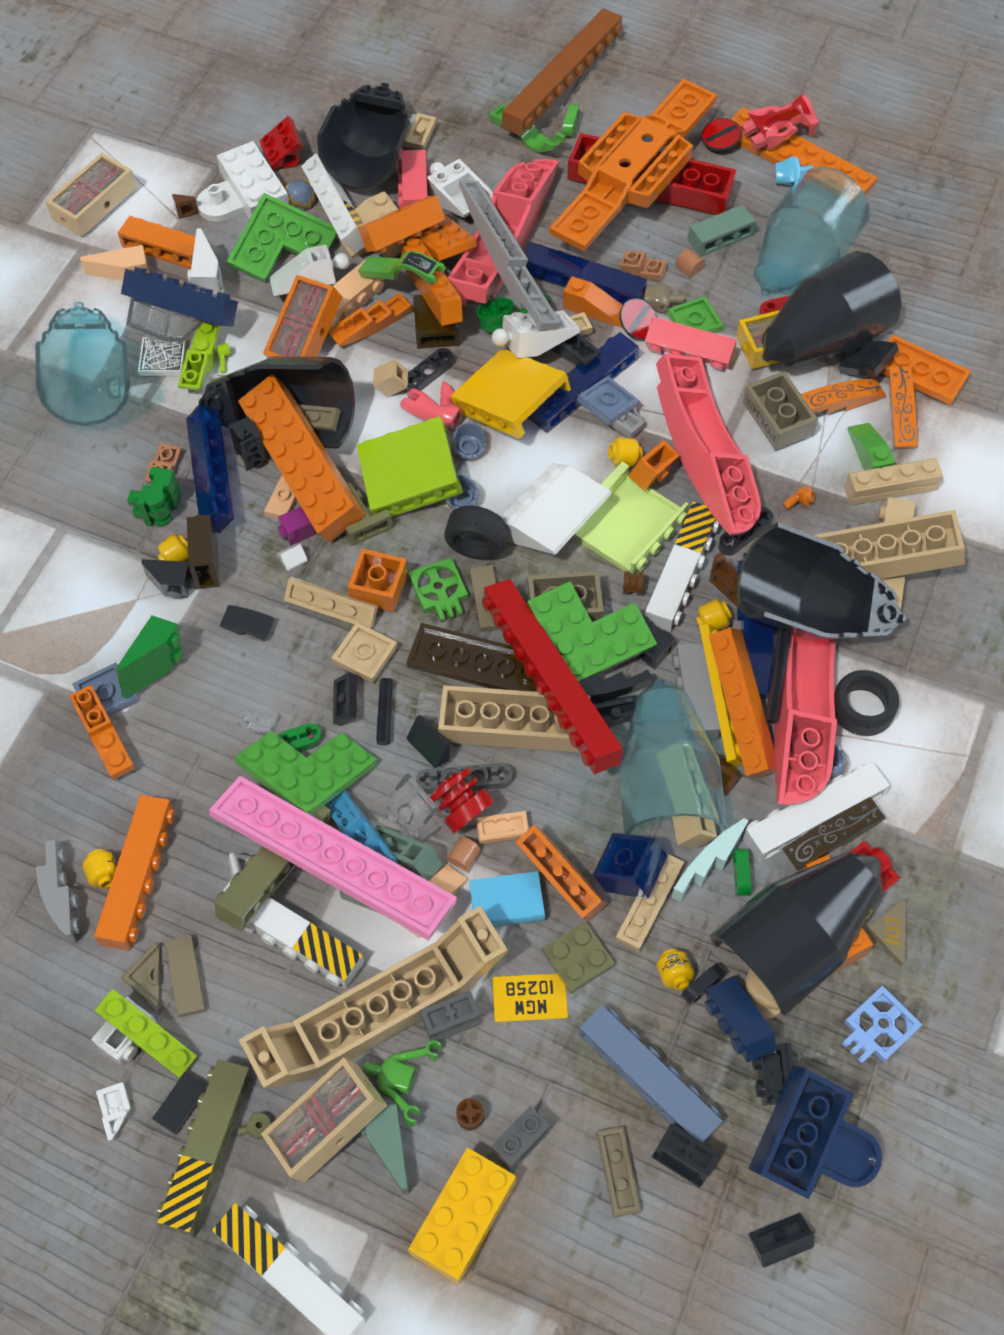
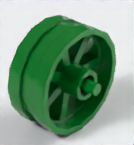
(492, 313)

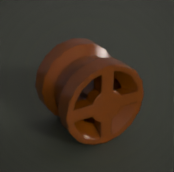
(633, 583)
(469, 1108)

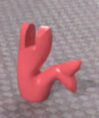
(423, 407)

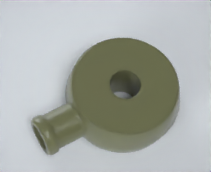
(253, 1122)

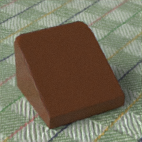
(184, 205)

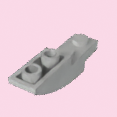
(56, 894)

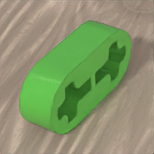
(571, 120)

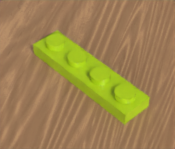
(145, 1033)

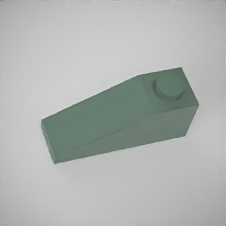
(411, 853)
(386, 1141)

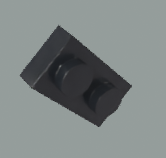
(345, 699)

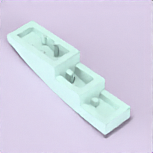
(715, 855)

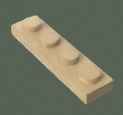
(330, 602)
(645, 911)

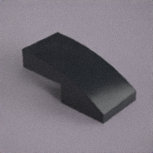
(248, 621)

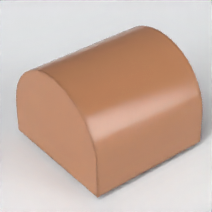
(689, 262)
(463, 854)

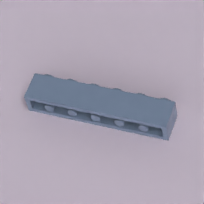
(648, 1075)

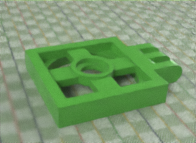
(444, 603)

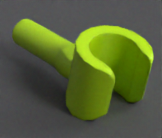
(223, 351)

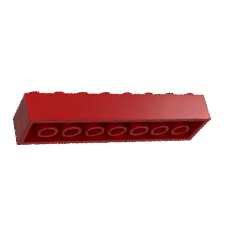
(696, 185)

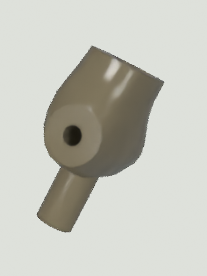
(660, 297)

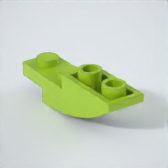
(200, 357)

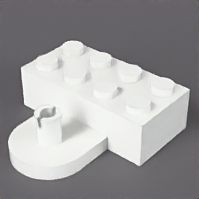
(246, 180)

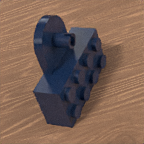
(812, 1138)

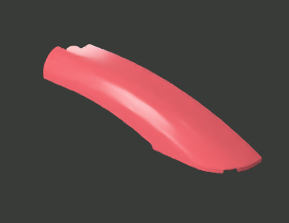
(519, 203)
(705, 446)
(806, 721)

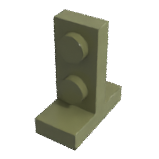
(369, 525)

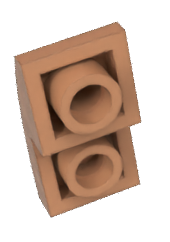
(638, 264)
(166, 458)

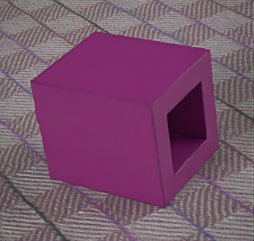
(295, 526)

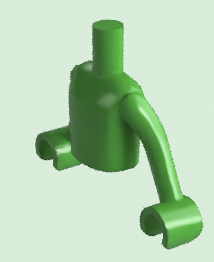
(399, 1077)

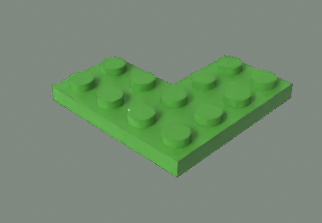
(271, 229)
(586, 644)
(301, 780)

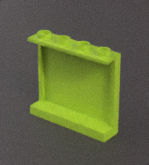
(408, 468)

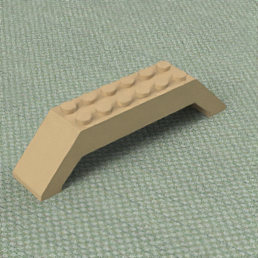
(377, 1006)

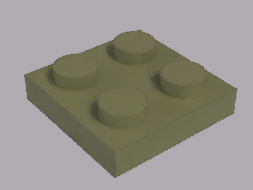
(578, 957)

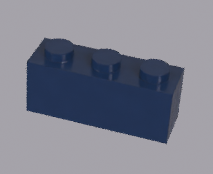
(739, 1019)

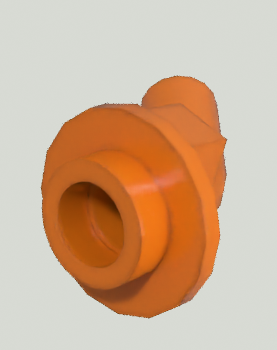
(804, 496)

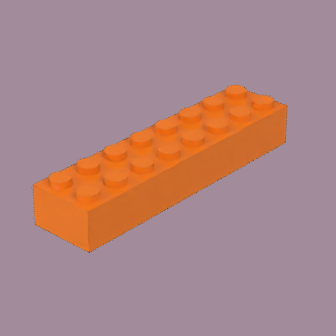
(301, 458)

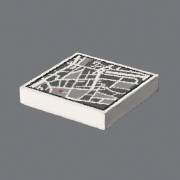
(161, 359)

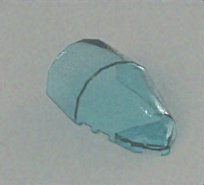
(810, 229)
(82, 367)
(668, 761)

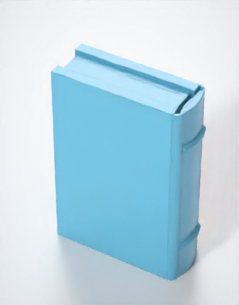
(509, 898)

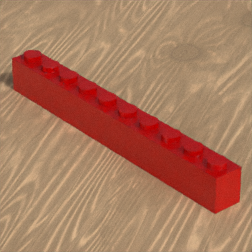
(552, 677)

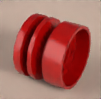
(461, 800)

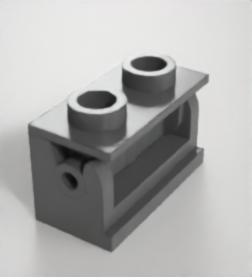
(450, 1016)
(520, 1139)

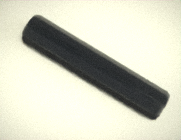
(384, 711)

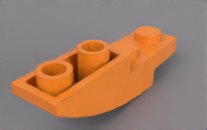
(101, 732)

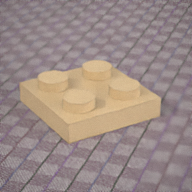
(364, 652)

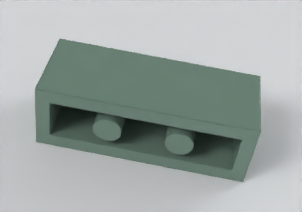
(721, 230)

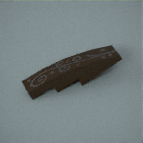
(834, 833)

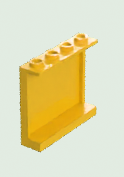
(508, 391)

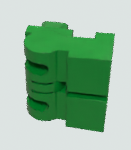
(156, 501)

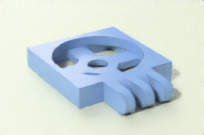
(866, 1039)

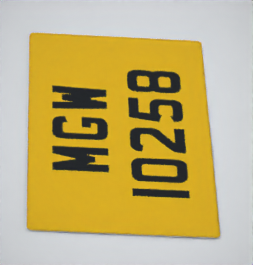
(529, 997)

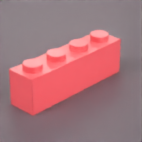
(412, 177)
(690, 341)

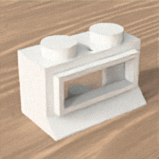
(115, 1043)

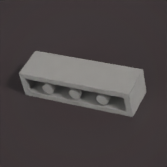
(695, 681)

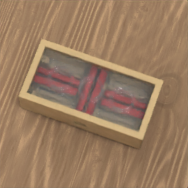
(91, 194)
(323, 1120)

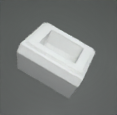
(292, 557)
(237, 862)

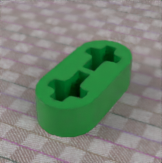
(299, 739)
(741, 872)

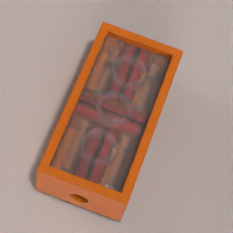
(304, 319)

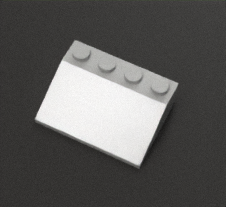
(553, 508)

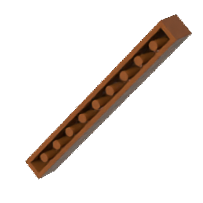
(561, 72)

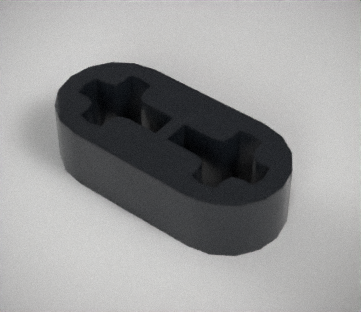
(696, 989)

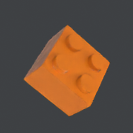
(378, 579)

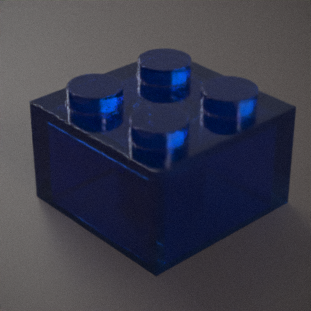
(630, 865)

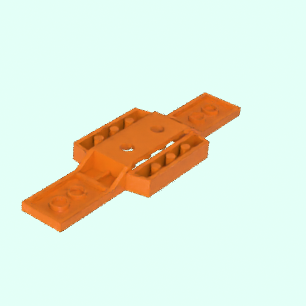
(611, 185)

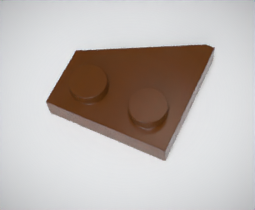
(724, 577)

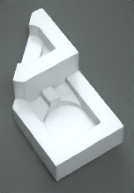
(114, 1108)

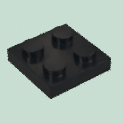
(869, 359)

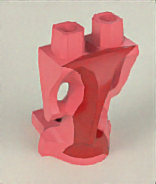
(771, 119)

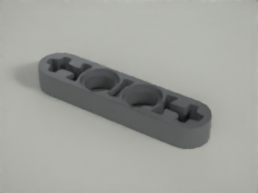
(495, 782)

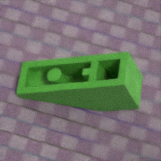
(870, 447)

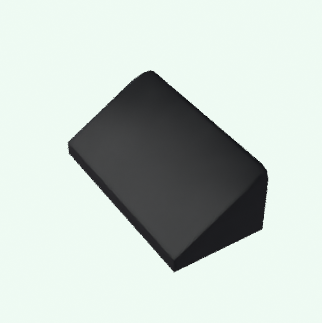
(617, 710)
(429, 742)
(782, 1240)

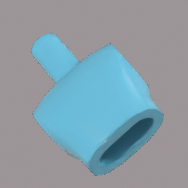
(789, 171)

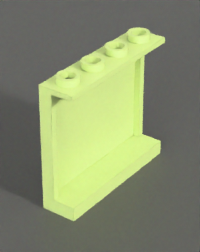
(630, 523)

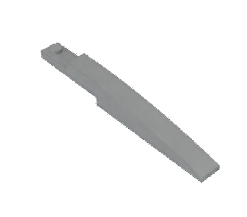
(507, 256)

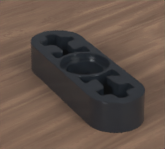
(431, 362)
(743, 540)

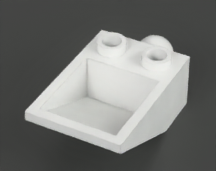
(445, 184)
(310, 263)
(205, 266)
(527, 340)

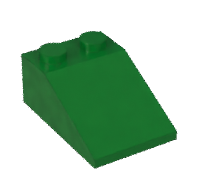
(150, 656)

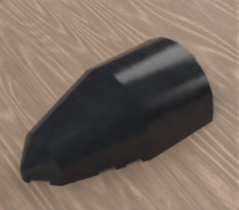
(364, 136)
(834, 311)
(309, 380)
(813, 588)
(804, 925)

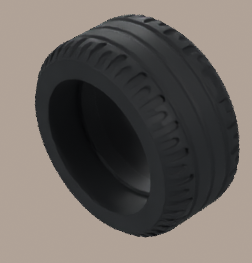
(476, 532)
(875, 684)

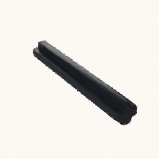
(777, 676)

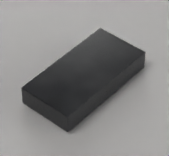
(179, 1103)

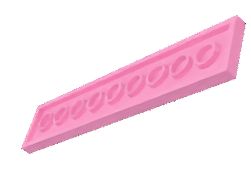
(334, 857)

